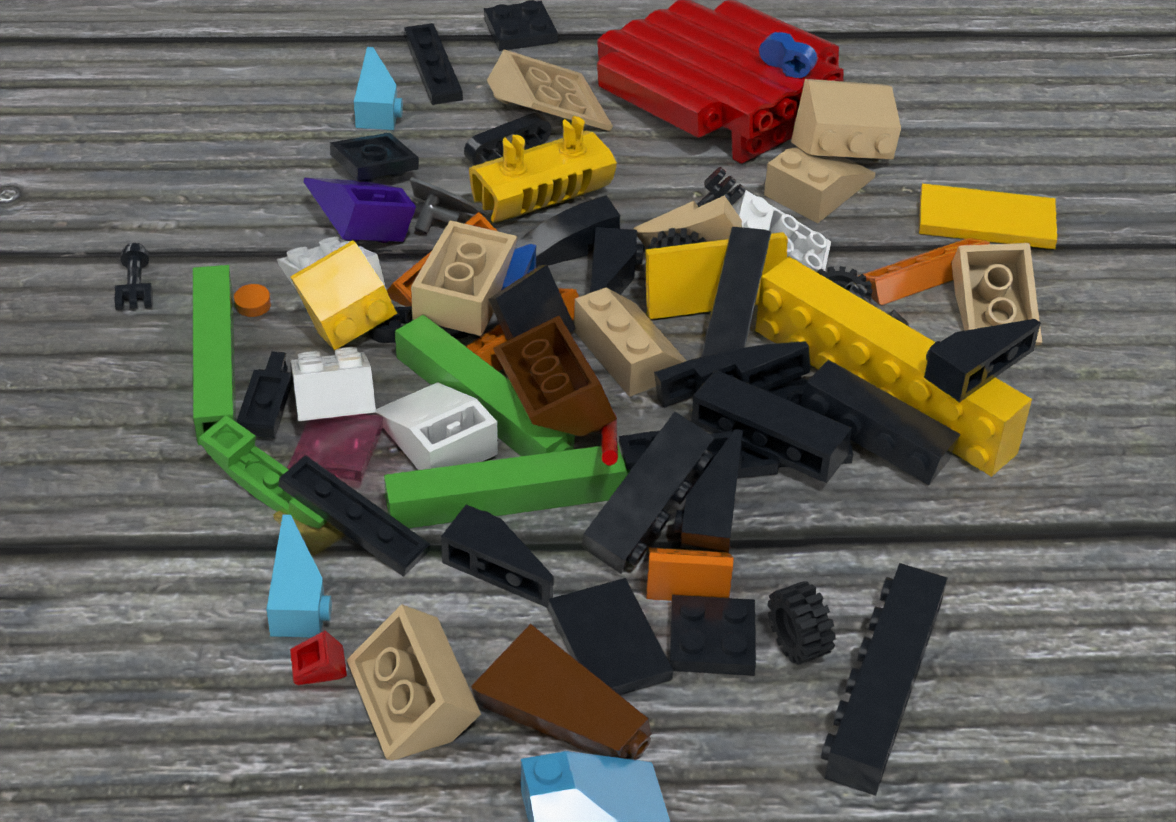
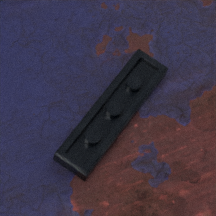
(433, 64)
(354, 515)

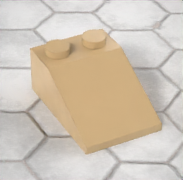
(813, 182)
(461, 276)
(995, 285)

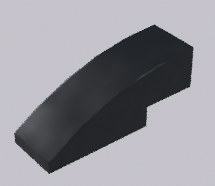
(571, 231)

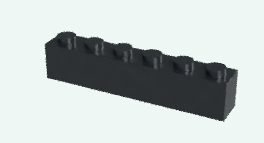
(885, 680)

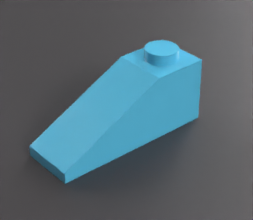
(376, 95)
(296, 589)

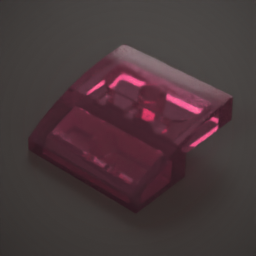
(340, 444)

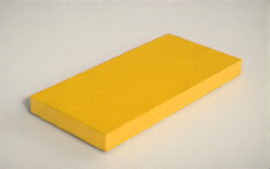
(988, 216)
(687, 275)

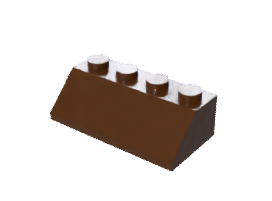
(555, 380)

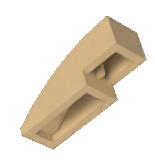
(710, 220)

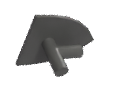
(437, 204)

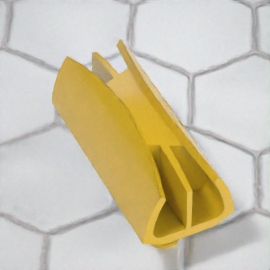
(543, 174)

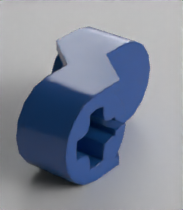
(792, 57)

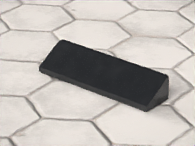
(737, 290)

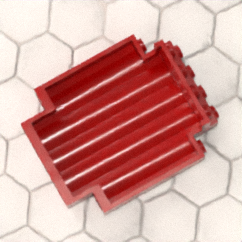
(707, 72)

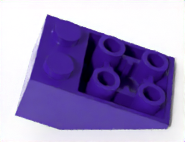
(364, 208)

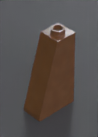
(561, 698)

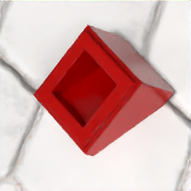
(318, 660)

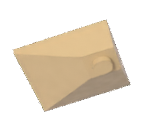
(546, 89)

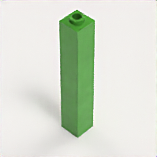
(213, 347)
(445, 360)
(503, 486)

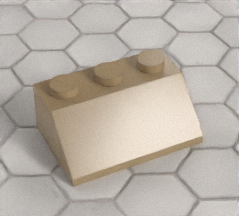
(847, 120)
(623, 339)
(412, 684)

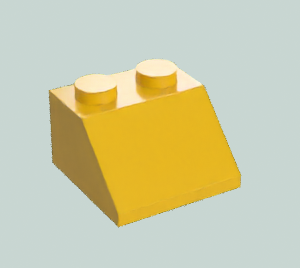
(343, 295)

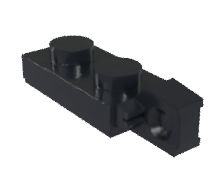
(266, 397)

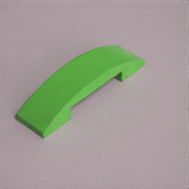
(253, 469)

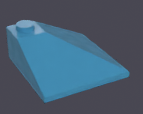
(590, 789)

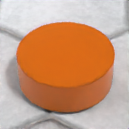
(252, 300)

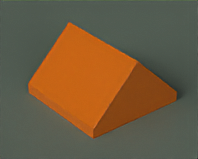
(688, 573)

